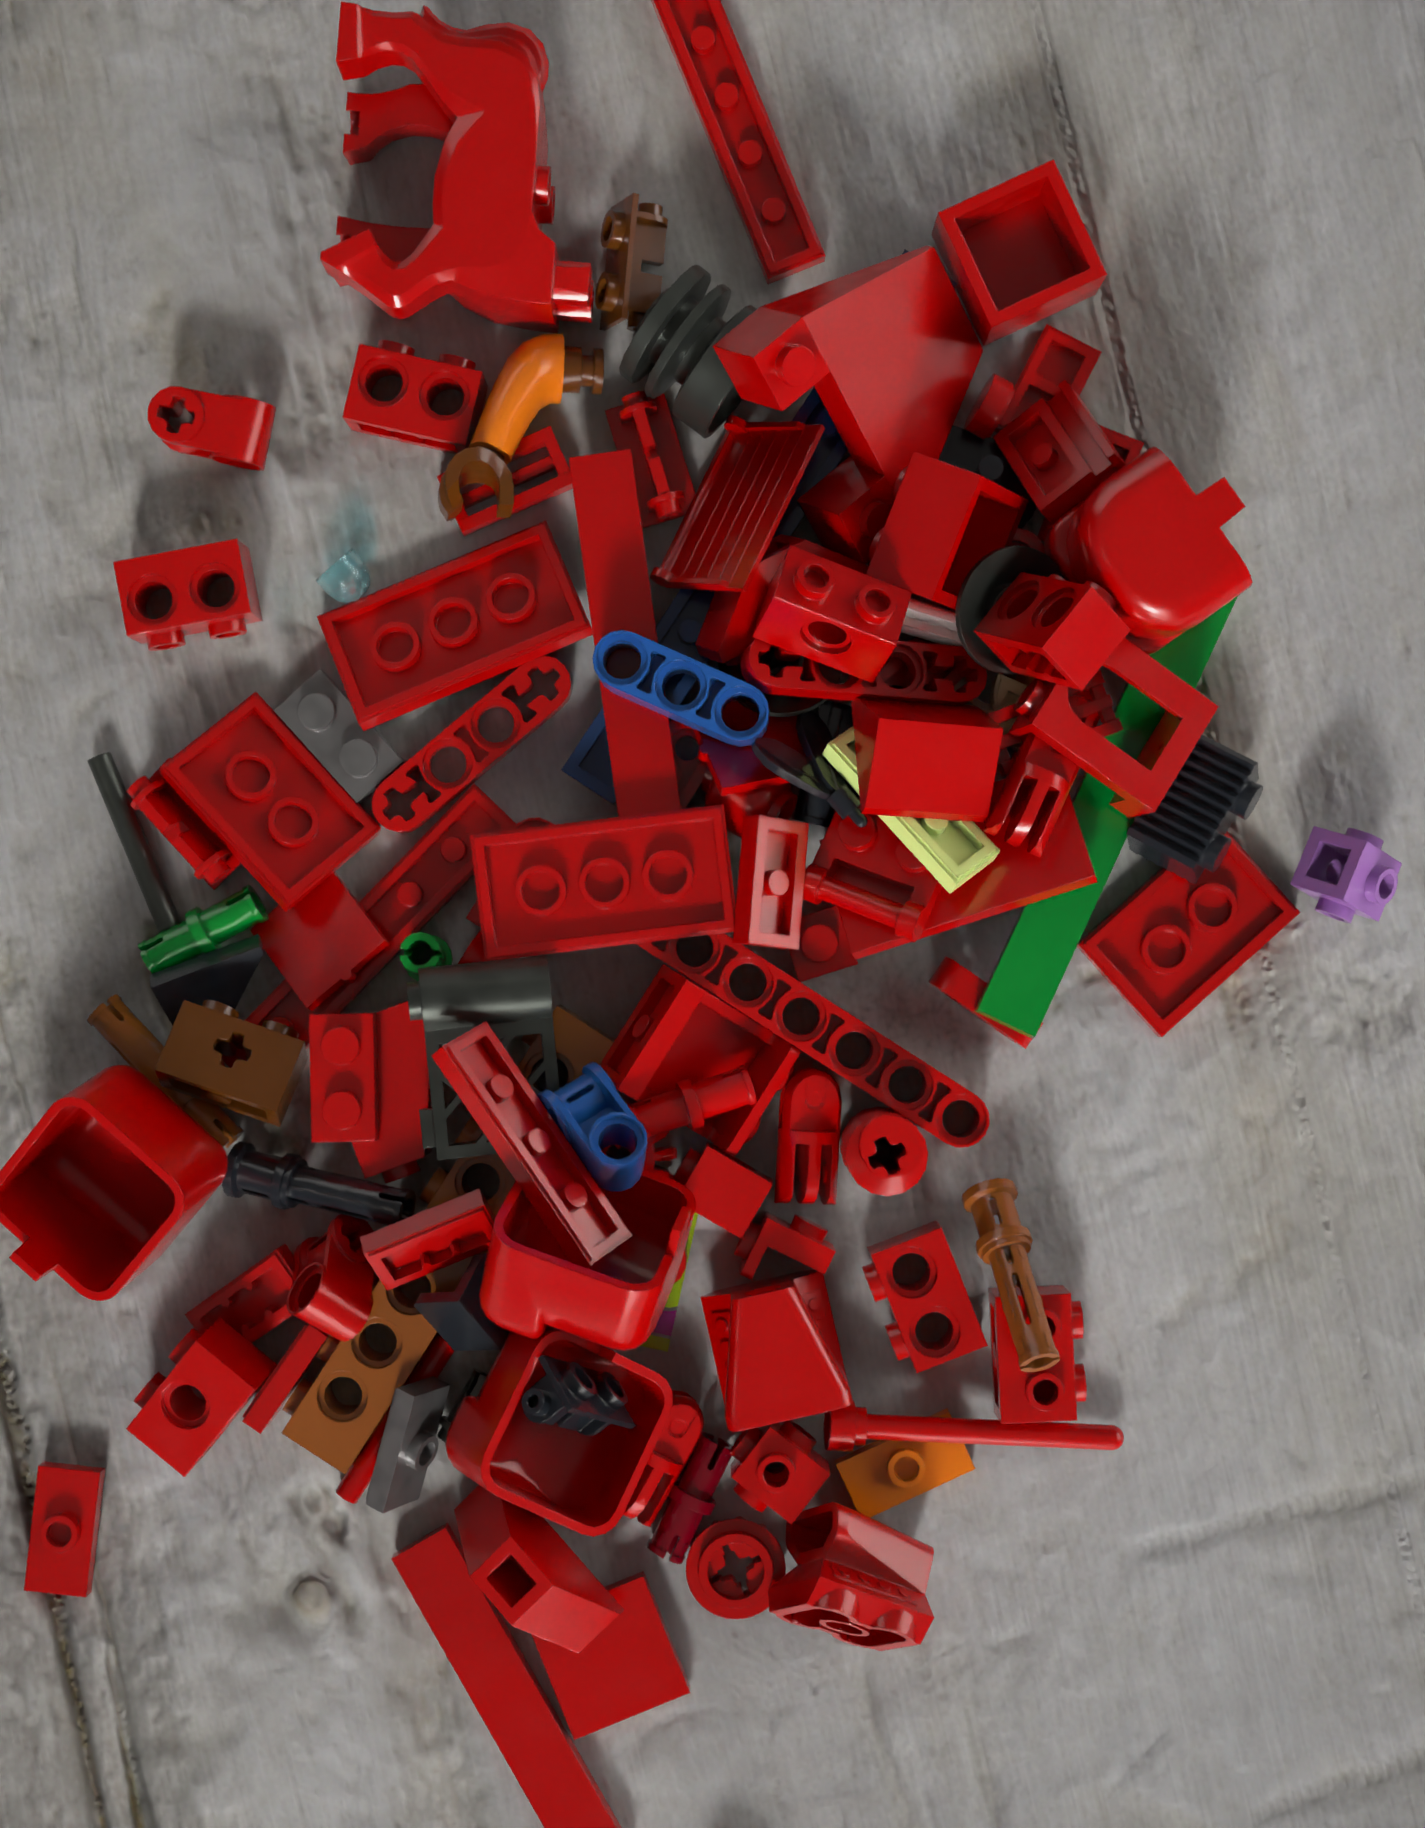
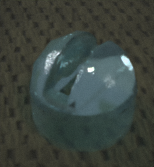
(346, 578)

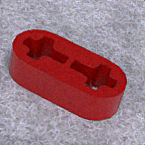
(966, 990)

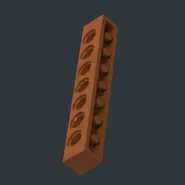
(340, 1430)

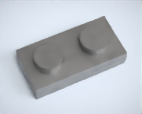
(329, 729)

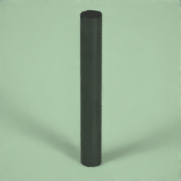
(134, 841)

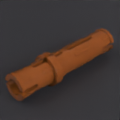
(143, 1051)

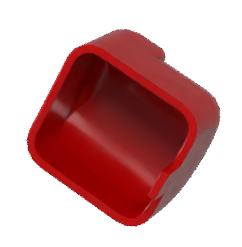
(1153, 548)
(611, 1302)
(546, 1467)

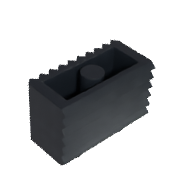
(1197, 811)

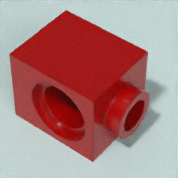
(723, 1187)

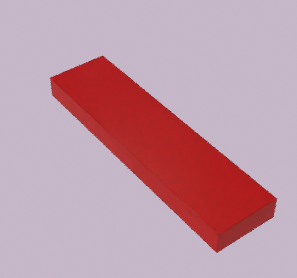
(531, 1145)

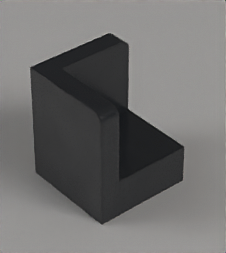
(459, 1313)

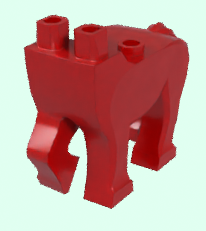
(489, 183)

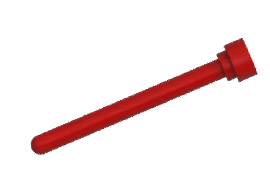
(854, 1426)

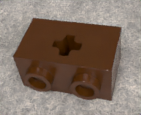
(253, 1087)

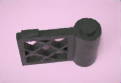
(457, 998)

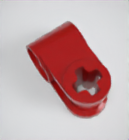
(224, 427)
(333, 1280)

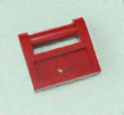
(878, 854)

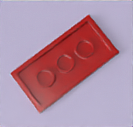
(454, 625)
(603, 882)
(1003, 885)

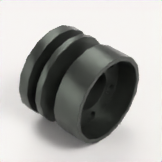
(677, 345)

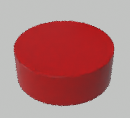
(989, 407)

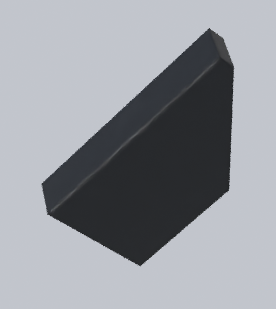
(211, 976)

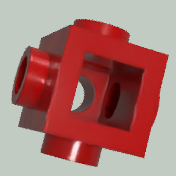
(785, 1488)

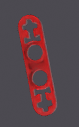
(913, 654)
(466, 736)

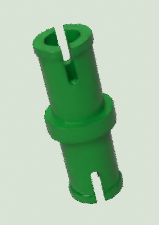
(203, 930)

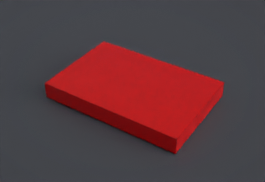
(270, 801)
(1185, 938)

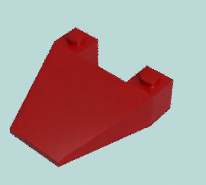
(889, 367)

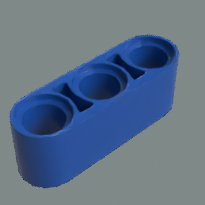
(661, 664)

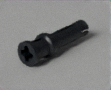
(292, 1182)

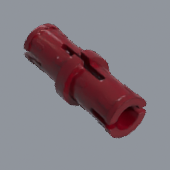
(691, 1498)

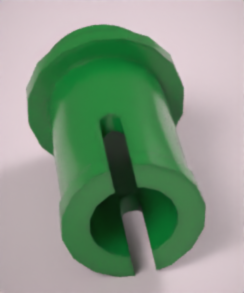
(418, 942)

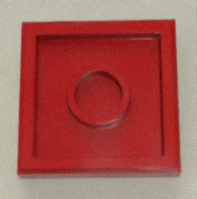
(621, 1669)

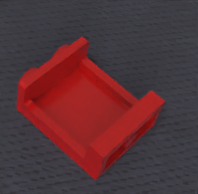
(694, 1035)

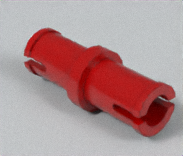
(695, 1102)

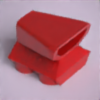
(776, 1350)
(855, 1579)

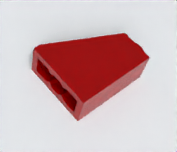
(401, 1093)

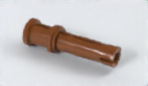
(1006, 1244)

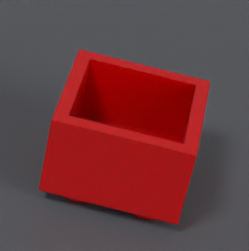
(1018, 252)
(941, 528)

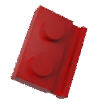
(1058, 452)

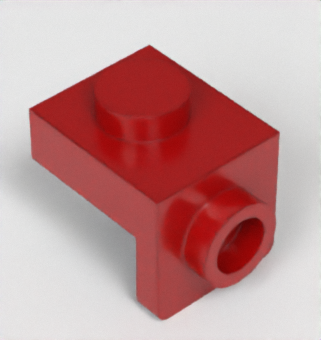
(799, 1240)

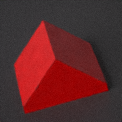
(925, 759)

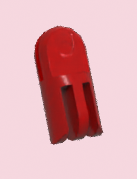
(1042, 774)
(808, 1138)
(667, 1459)

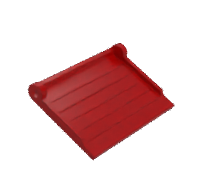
(738, 505)

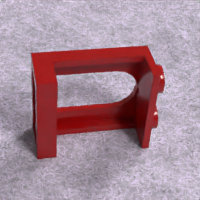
(1138, 782)

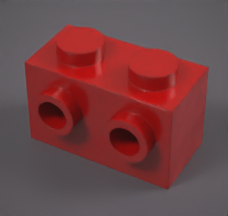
(1042, 1394)

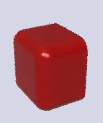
(107, 1182)

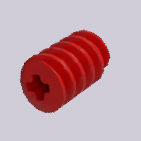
(907, 1155)

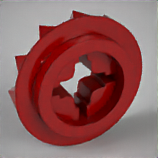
(724, 1594)

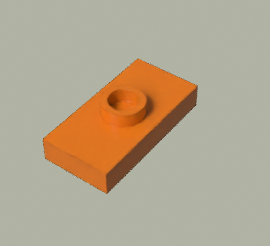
(897, 1471)

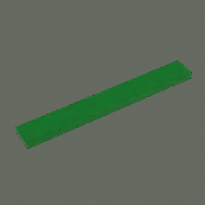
(1052, 928)

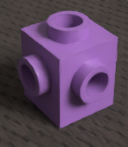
(1347, 874)

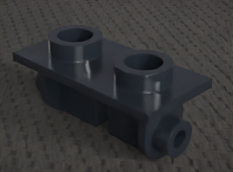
(576, 1398)

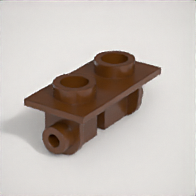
(632, 237)

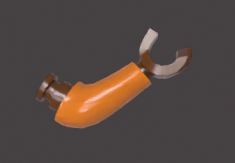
(527, 382)

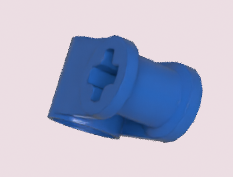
(594, 1118)

